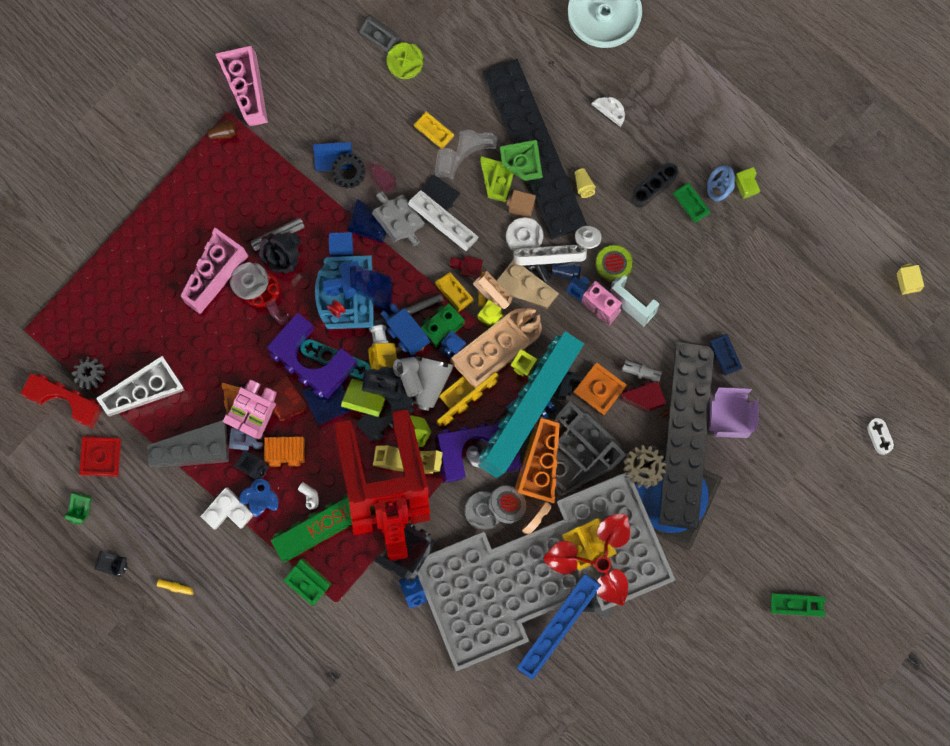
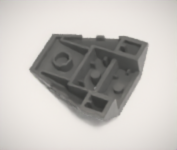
(583, 449)

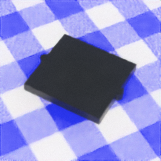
(440, 192)

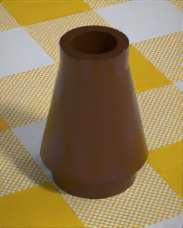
(223, 130)

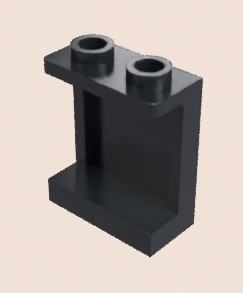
(418, 548)

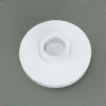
(588, 237)

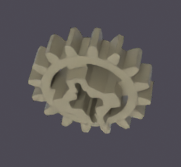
(647, 475)

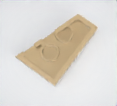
(526, 286)

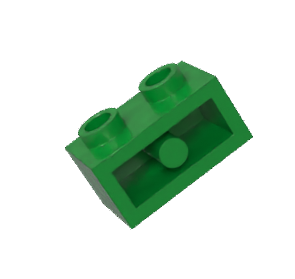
(444, 322)

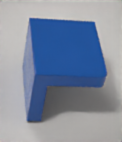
(341, 244)

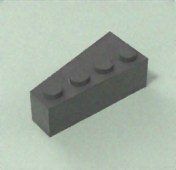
(194, 447)

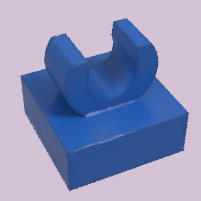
(578, 287)

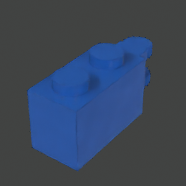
(406, 330)

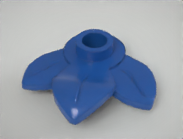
(258, 499)

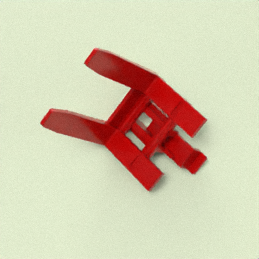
(363, 495)

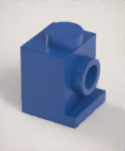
(452, 345)

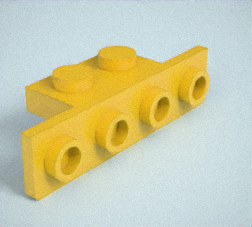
(460, 395)

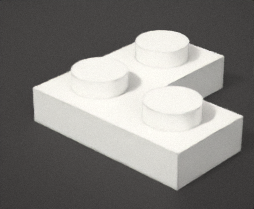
(225, 506)

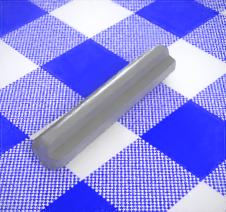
(291, 227)

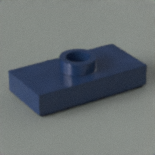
(725, 354)

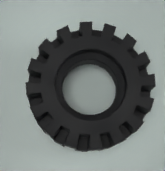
(348, 182)

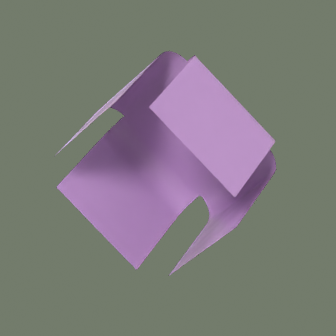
(731, 413)

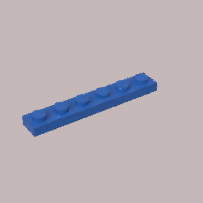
(559, 626)

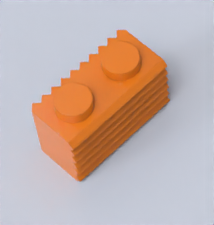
(284, 450)

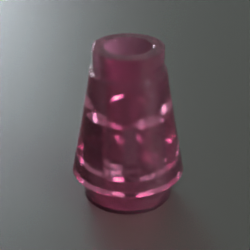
(384, 179)

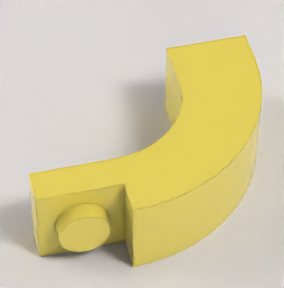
(389, 458)

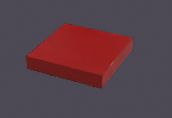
(100, 456)

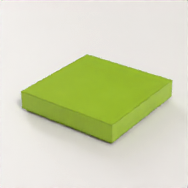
(361, 400)

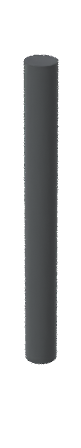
(414, 308)

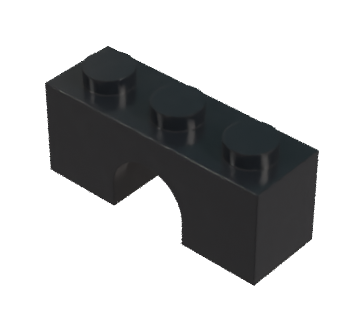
(375, 427)

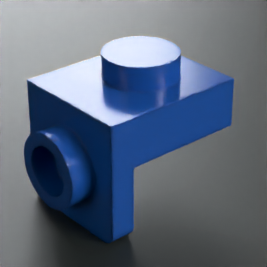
(413, 592)

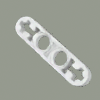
(549, 255)

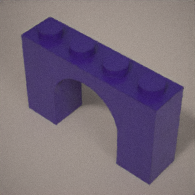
(323, 380)
(452, 443)

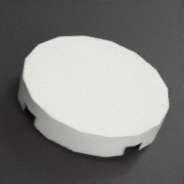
(524, 234)

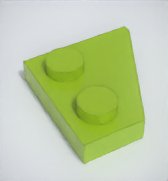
(496, 179)

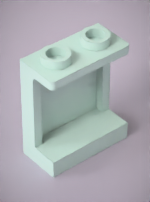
(631, 304)

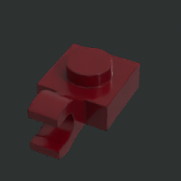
(470, 267)

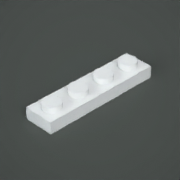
(443, 220)

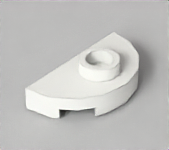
(611, 108)

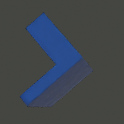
(327, 153)

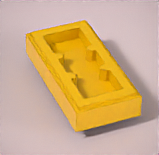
(434, 130)
(454, 291)

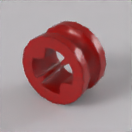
(336, 308)

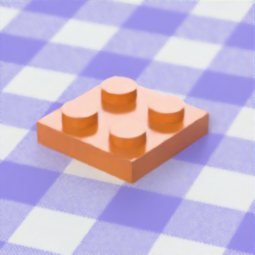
(600, 389)

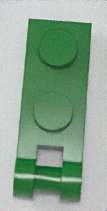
(797, 605)

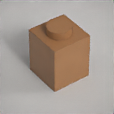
(521, 203)

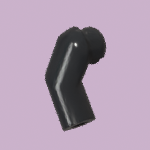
(541, 269)

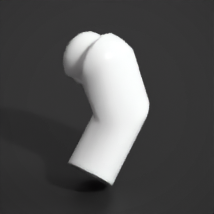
(472, 455)
(311, 495)

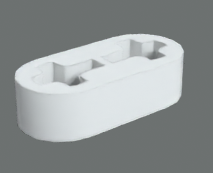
(884, 434)

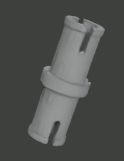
(641, 371)

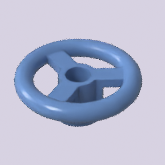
(724, 183)

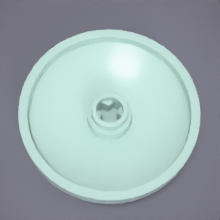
(604, 21)

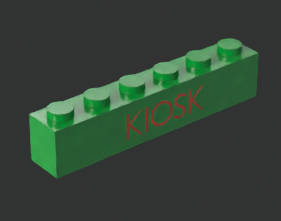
(314, 530)

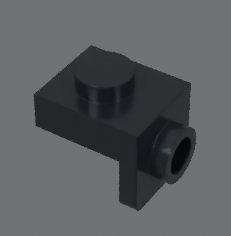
(111, 564)

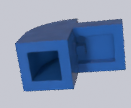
(341, 285)

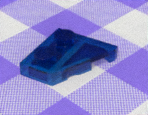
(365, 224)

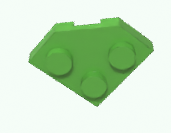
(522, 160)

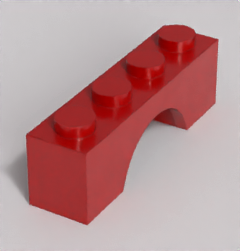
(41, 390)

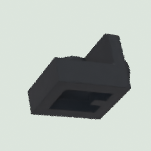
(565, 387)
(251, 465)

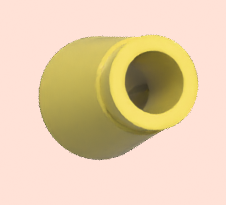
(584, 184)

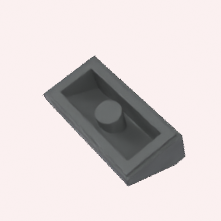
(379, 33)

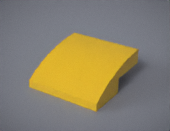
(587, 542)

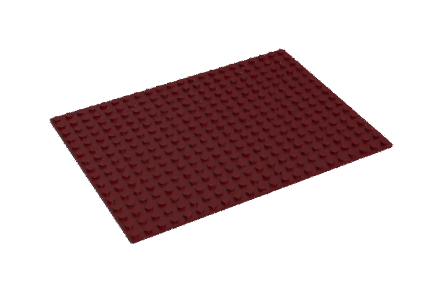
(131, 312)

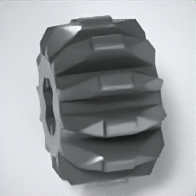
(81, 375)

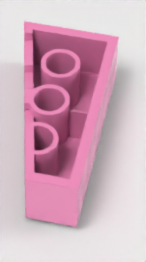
(245, 82)
(213, 270)

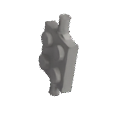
(398, 218)

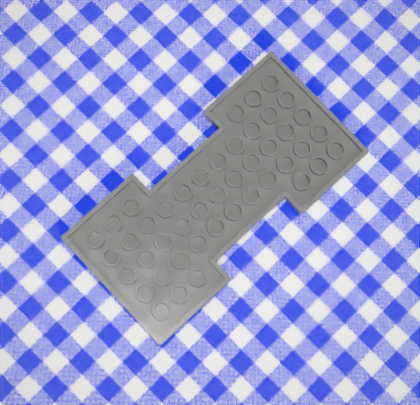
(488, 592)

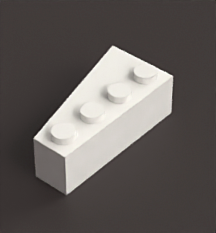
(143, 387)

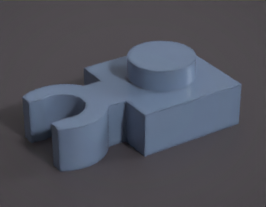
(242, 441)

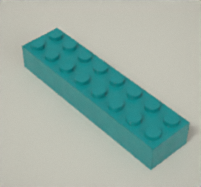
(530, 405)

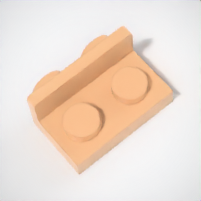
(492, 290)

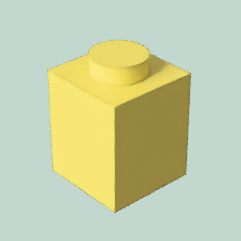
(910, 279)

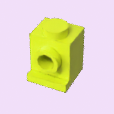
(490, 314)
(524, 363)

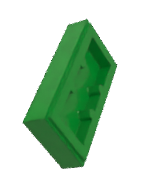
(691, 203)

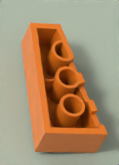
(539, 465)

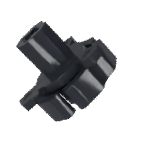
(282, 249)

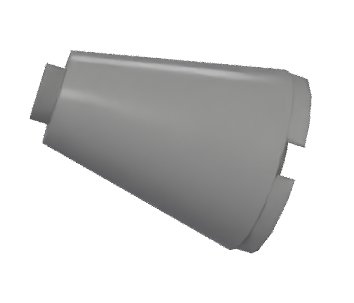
(433, 377)

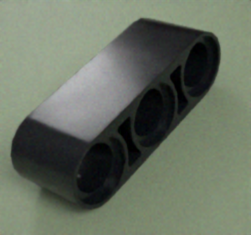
(658, 177)

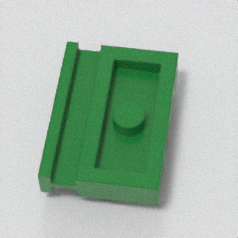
(307, 582)

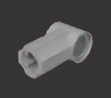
(407, 370)

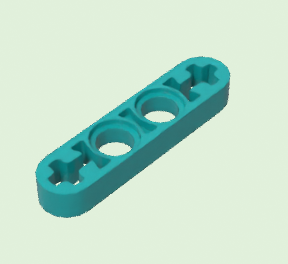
(316, 345)

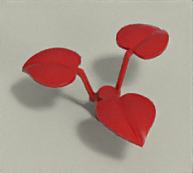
(614, 531)

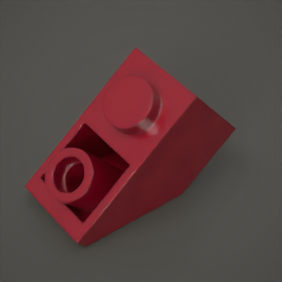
(646, 397)

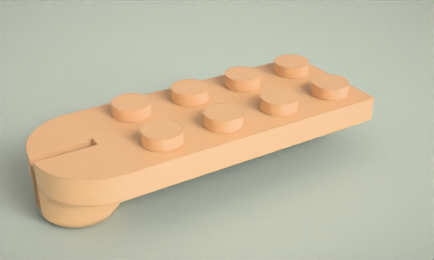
(498, 346)

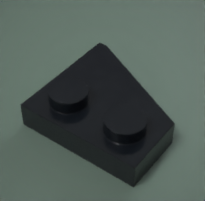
(382, 383)

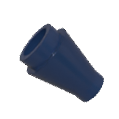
(567, 270)

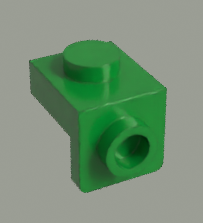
(78, 508)

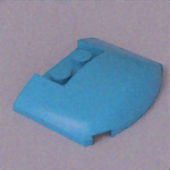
(358, 308)

